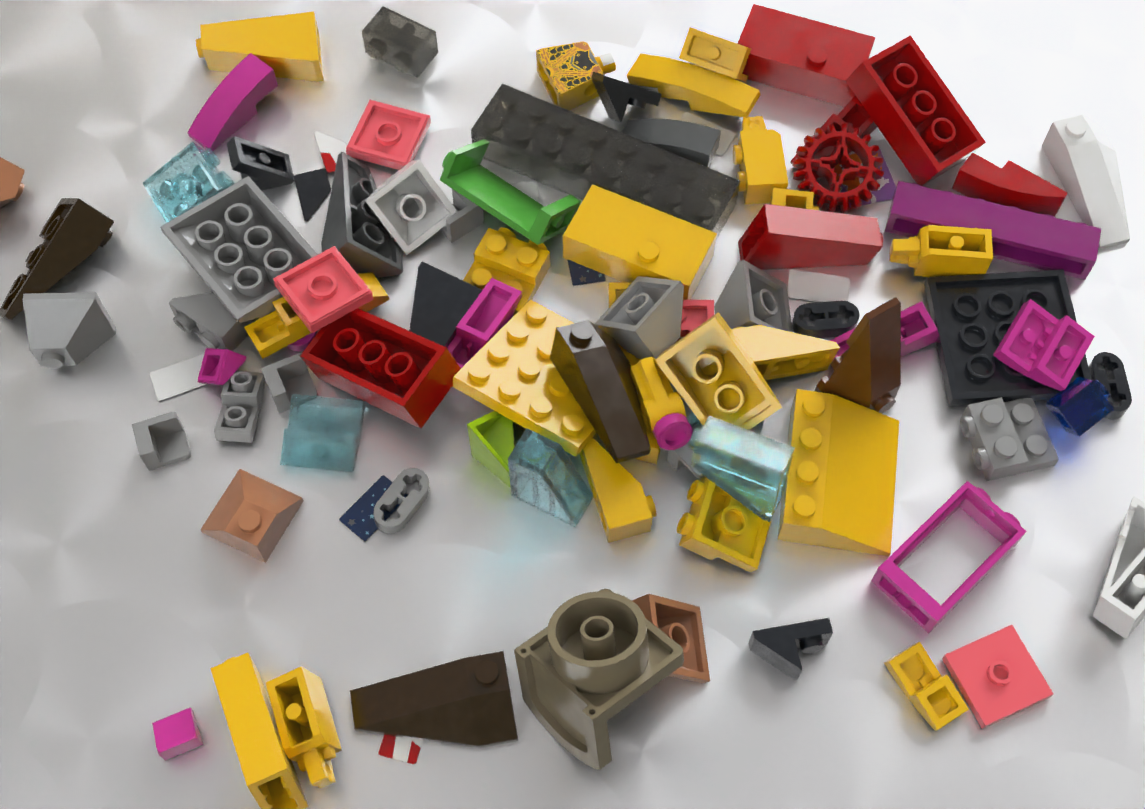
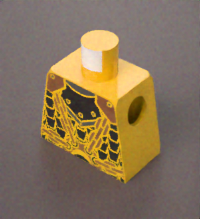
(568, 72)

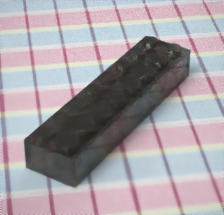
(579, 152)

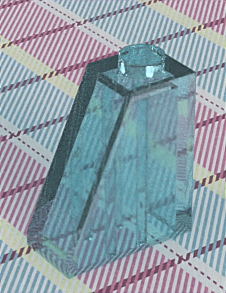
(742, 464)
(547, 478)

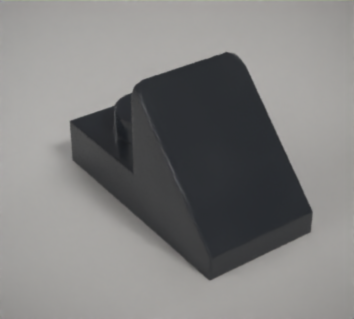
(617, 94)
(262, 164)
(781, 643)

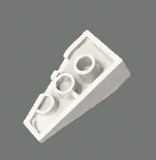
(1090, 175)

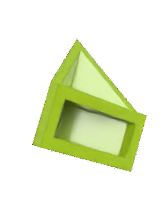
(492, 443)

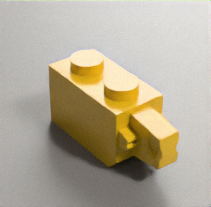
(759, 161)
(945, 251)
(305, 723)

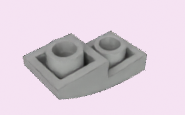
(240, 407)

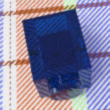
(1080, 405)

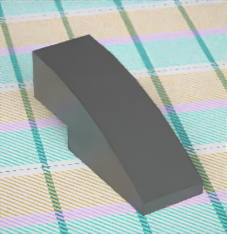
(678, 137)

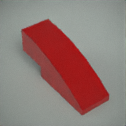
(1008, 186)

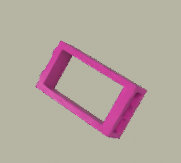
(909, 594)

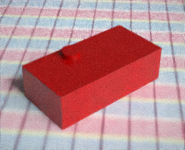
(803, 54)
(915, 110)
(383, 365)

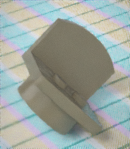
(590, 668)

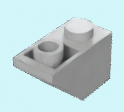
(209, 320)

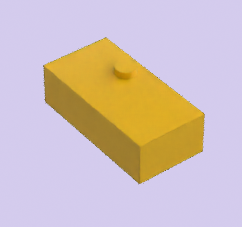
(637, 240)

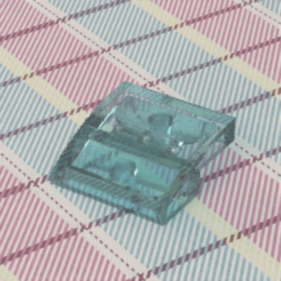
(323, 433)

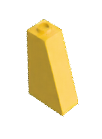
(283, 42)
(256, 736)

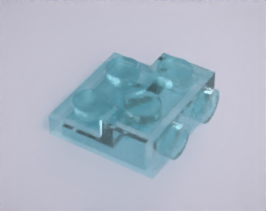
(186, 181)

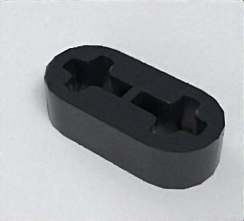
(825, 319)
(1115, 383)

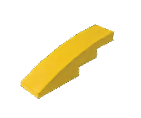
(699, 86)

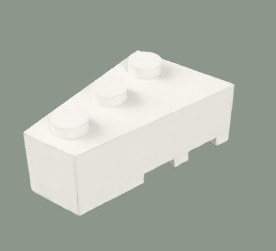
(1123, 590)

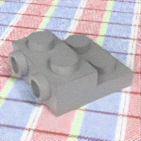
(1007, 437)

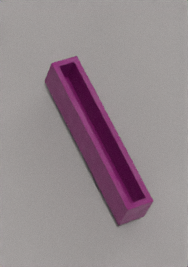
(1016, 234)

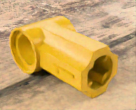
(654, 392)

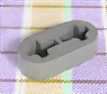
(394, 496)

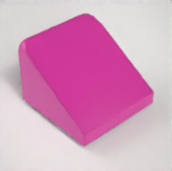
(219, 366)
(176, 734)

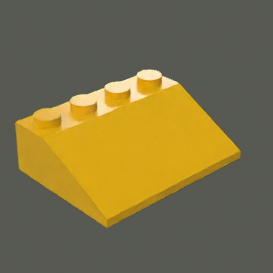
(839, 475)

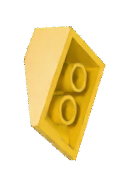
(718, 376)

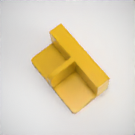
(715, 54)

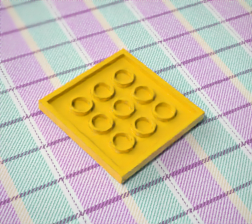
(522, 383)

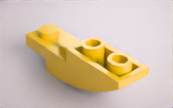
(285, 327)

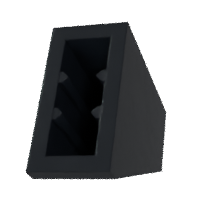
(440, 304)

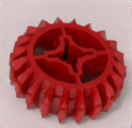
(852, 169)

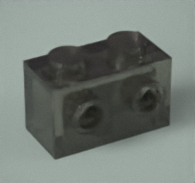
(400, 42)

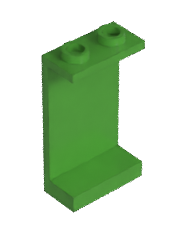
(501, 199)

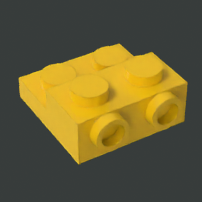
(510, 262)
(722, 527)

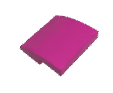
(1044, 346)

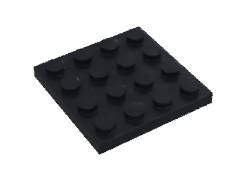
(973, 319)

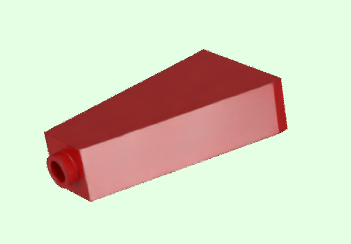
(808, 239)

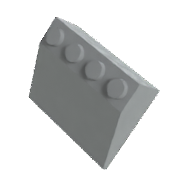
(238, 247)

